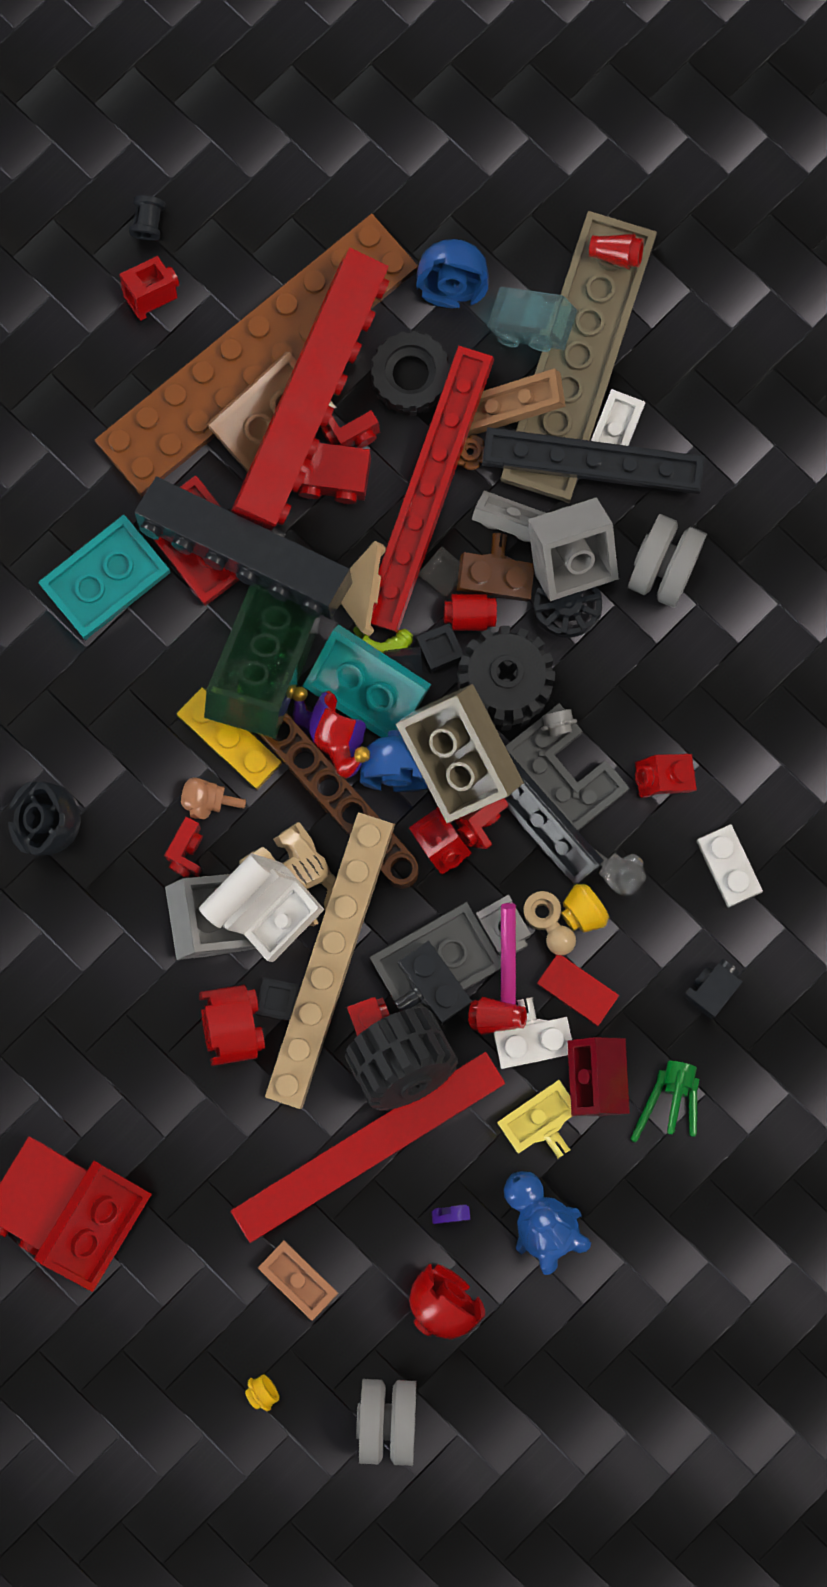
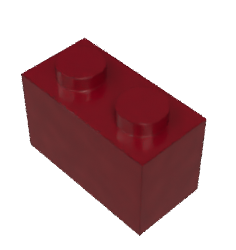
(598, 1076)

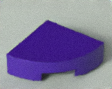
(451, 1214)

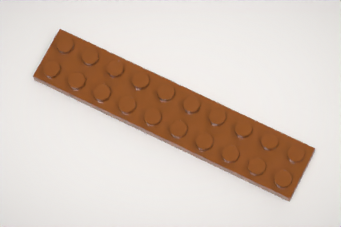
(173, 418)

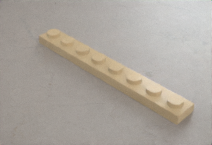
(330, 960)

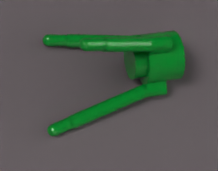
(678, 1080)

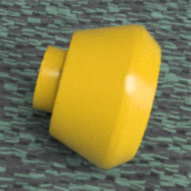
(584, 909)

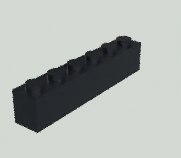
(243, 548)

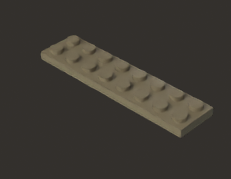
(604, 304)

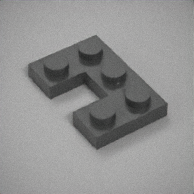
(577, 801)

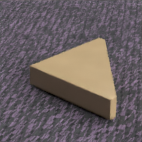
(364, 587)

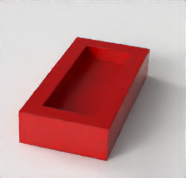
(577, 989)

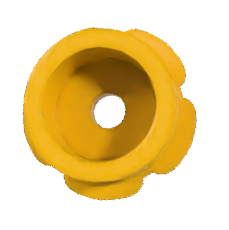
(261, 1393)

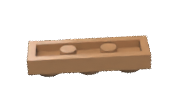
(518, 401)

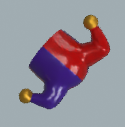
(332, 732)

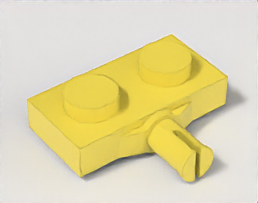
(539, 1120)

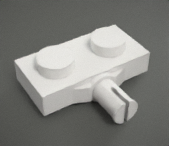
(534, 1042)

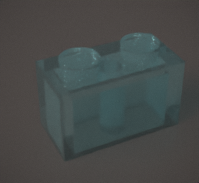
(532, 319)

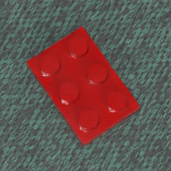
(202, 579)
(92, 1226)

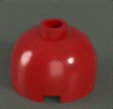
(443, 1305)

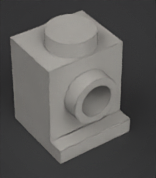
(491, 917)

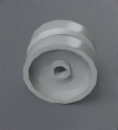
(663, 559)
(386, 1422)

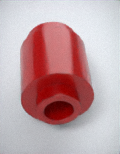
(470, 612)

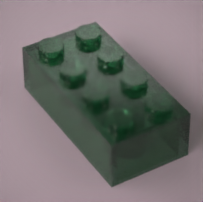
(260, 663)

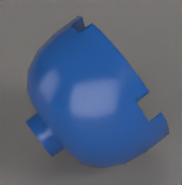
(452, 273)
(391, 765)

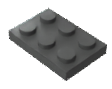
(458, 942)

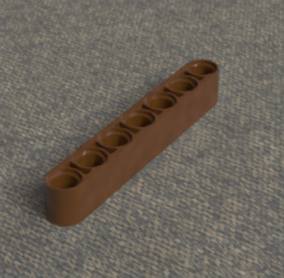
(341, 800)

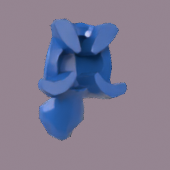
(544, 1224)

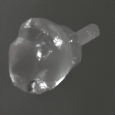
(623, 874)

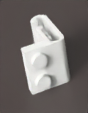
(263, 904)

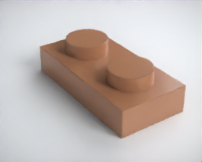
(298, 1280)

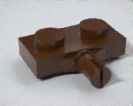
(496, 573)

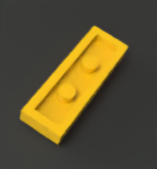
(233, 744)

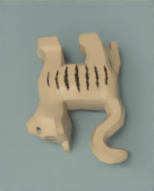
(303, 860)

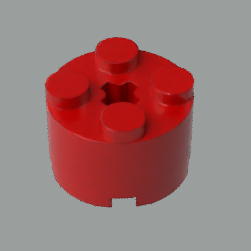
(230, 1024)

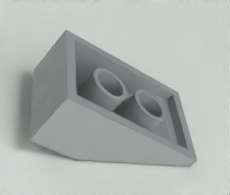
(191, 931)

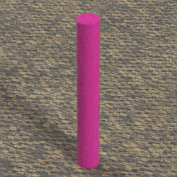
(508, 953)

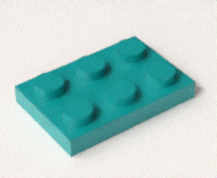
(104, 577)
(365, 682)

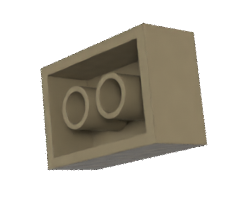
(459, 753)

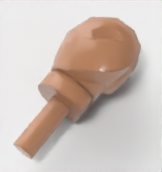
(203, 796)

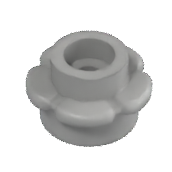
(558, 722)

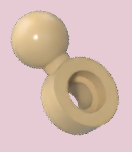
(560, 939)

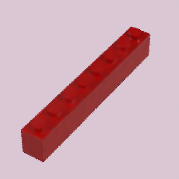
(310, 390)

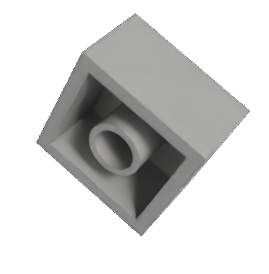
(573, 549)

